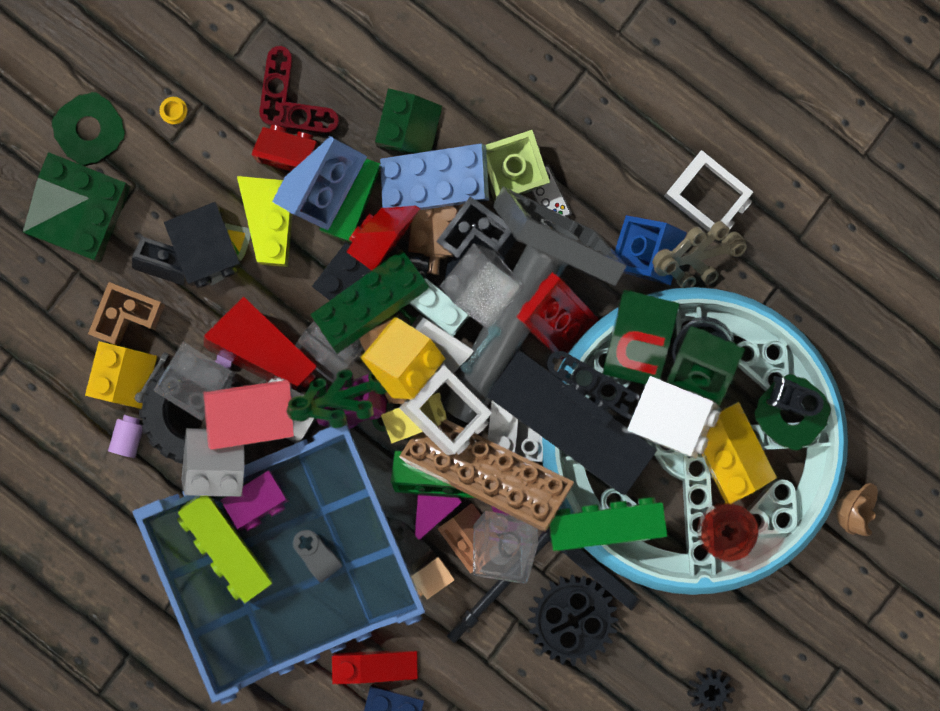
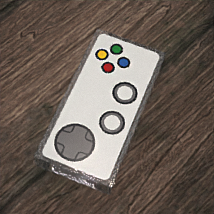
(551, 195)

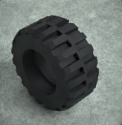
(158, 423)

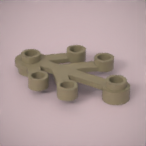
(667, 261)

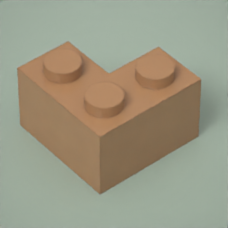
(118, 308)

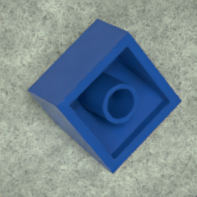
(641, 241)

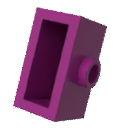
(258, 499)

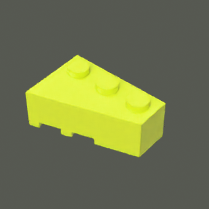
(267, 221)

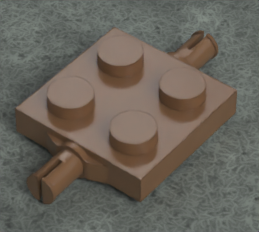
(426, 230)

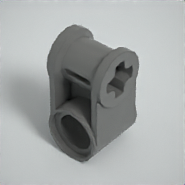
(320, 559)

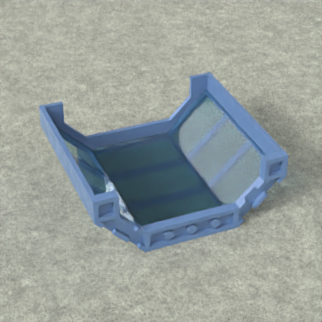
(296, 613)

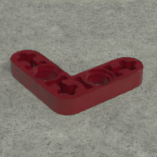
(286, 108)

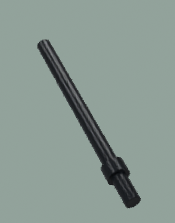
(470, 618)

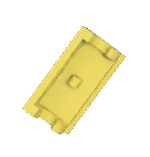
(401, 426)

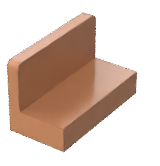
(459, 534)

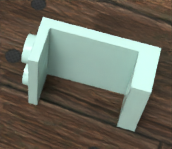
(440, 309)

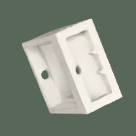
(701, 159)
(460, 443)

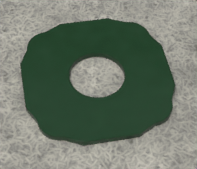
(71, 113)
(789, 435)

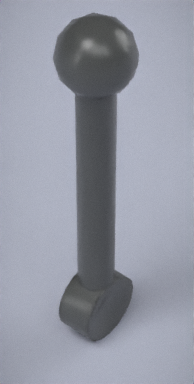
(162, 361)

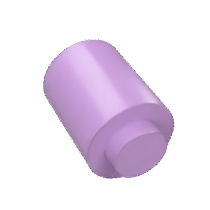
(126, 436)

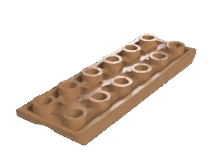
(492, 475)

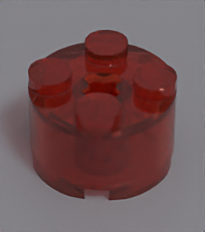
(740, 541)

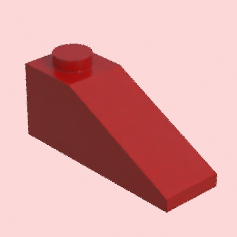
(373, 666)

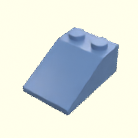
(320, 183)

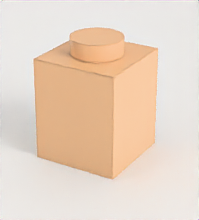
(432, 578)

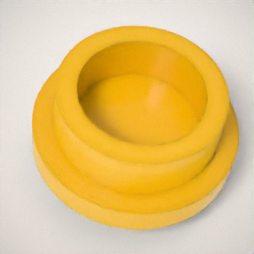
(173, 110)

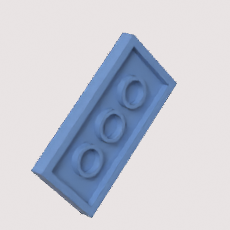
(435, 178)

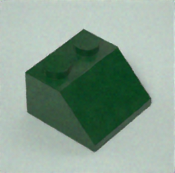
(407, 123)
(705, 365)

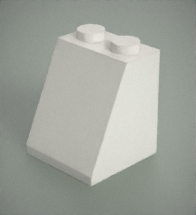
(674, 418)

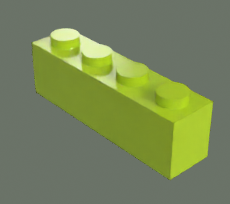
(224, 546)

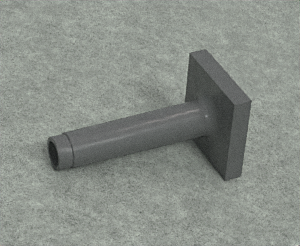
(551, 246)

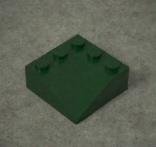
(75, 207)

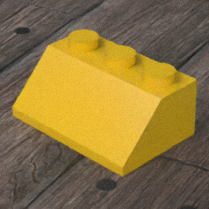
(736, 456)

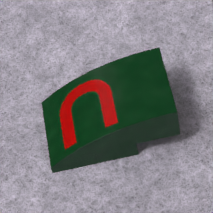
(640, 337)

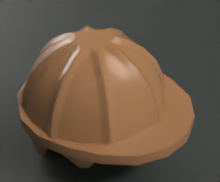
(856, 510)

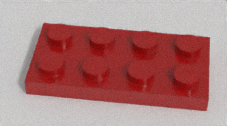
(556, 315)

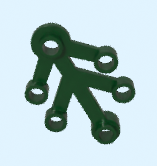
(303, 407)

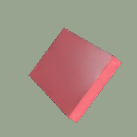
(248, 414)

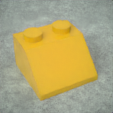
(402, 359)
(119, 374)

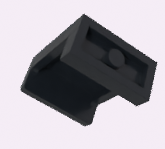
(203, 245)

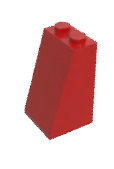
(259, 347)

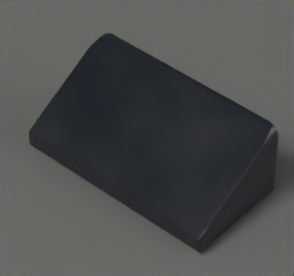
(157, 260)

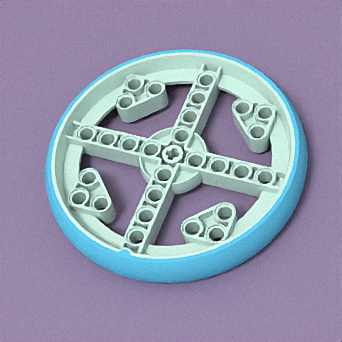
(806, 506)

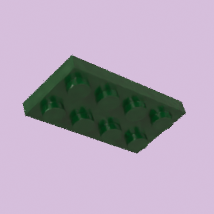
(369, 301)

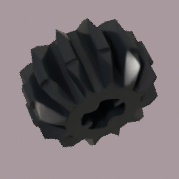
(703, 685)

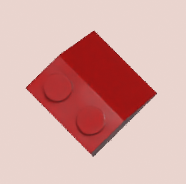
(282, 149)
(380, 234)

